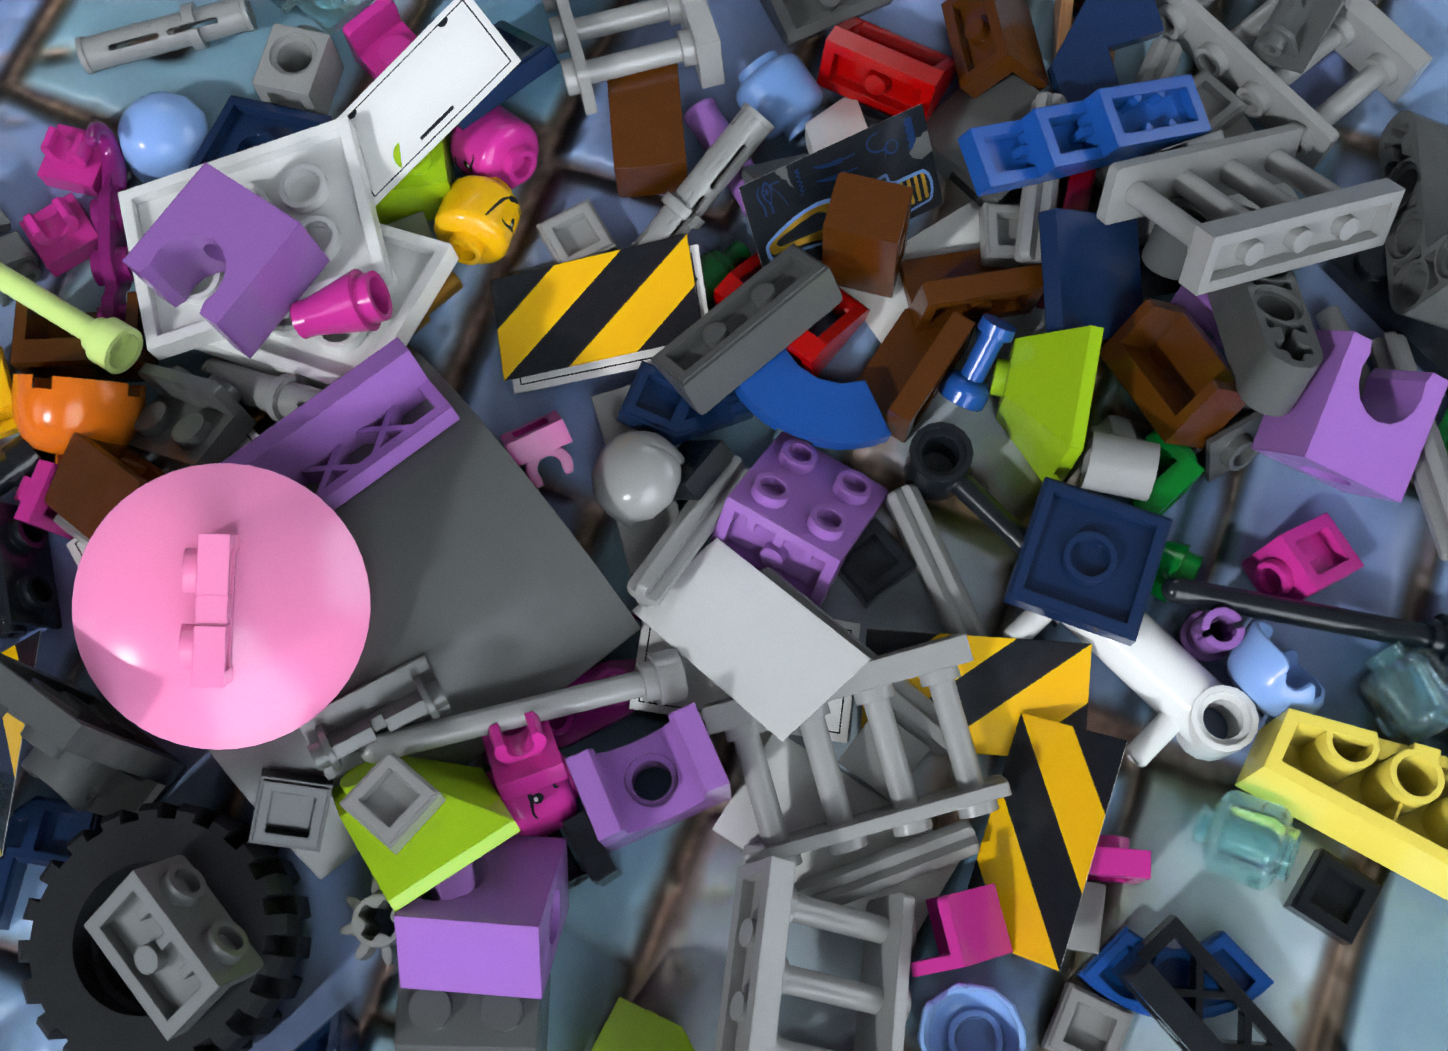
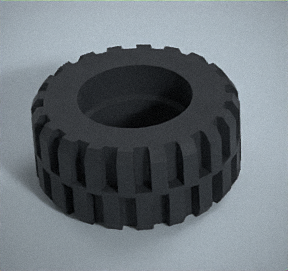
(83, 990)

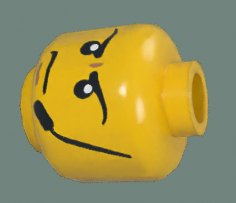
(478, 219)

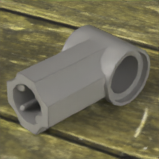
(1119, 460)

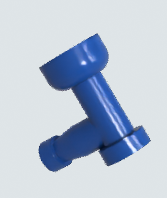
(967, 385)

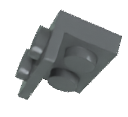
(190, 419)
(172, 943)

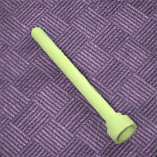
(106, 340)

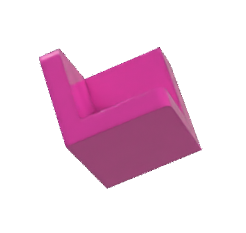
(966, 930)

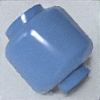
(781, 92)

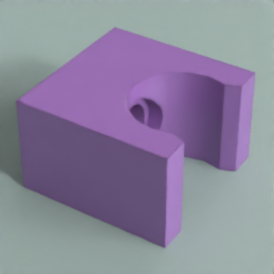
(230, 230)
(1352, 441)
(609, 780)
(489, 923)

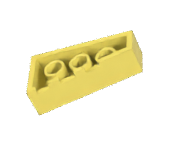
(1358, 791)

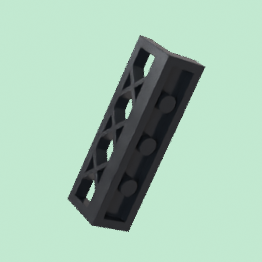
(1184, 1021)

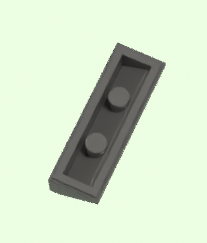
(748, 328)

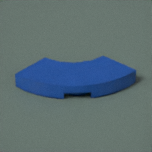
(814, 408)
(1175, 968)

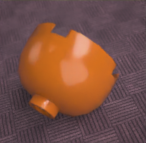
(68, 405)

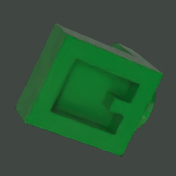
(1174, 477)

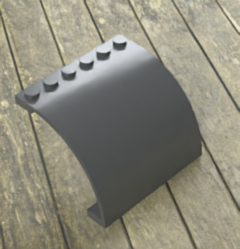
(470, 576)

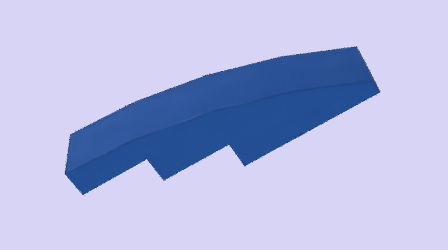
(1084, 134)

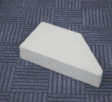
(834, 124)

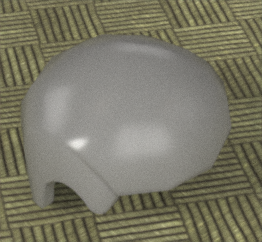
(636, 476)

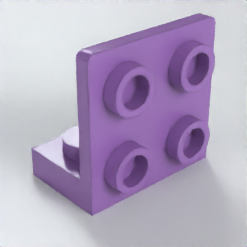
(798, 514)

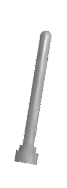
(657, 679)

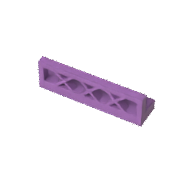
(365, 402)

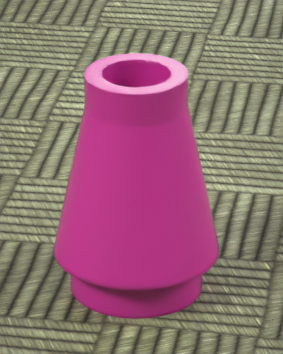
(345, 306)

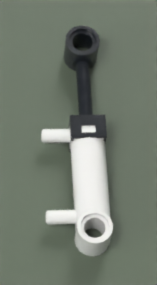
(1152, 667)

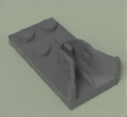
(84, 744)

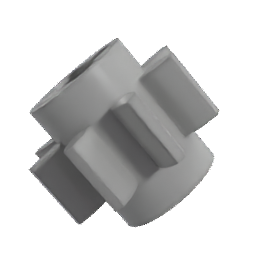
(367, 928)

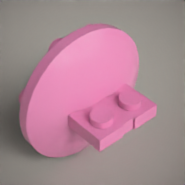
(221, 606)

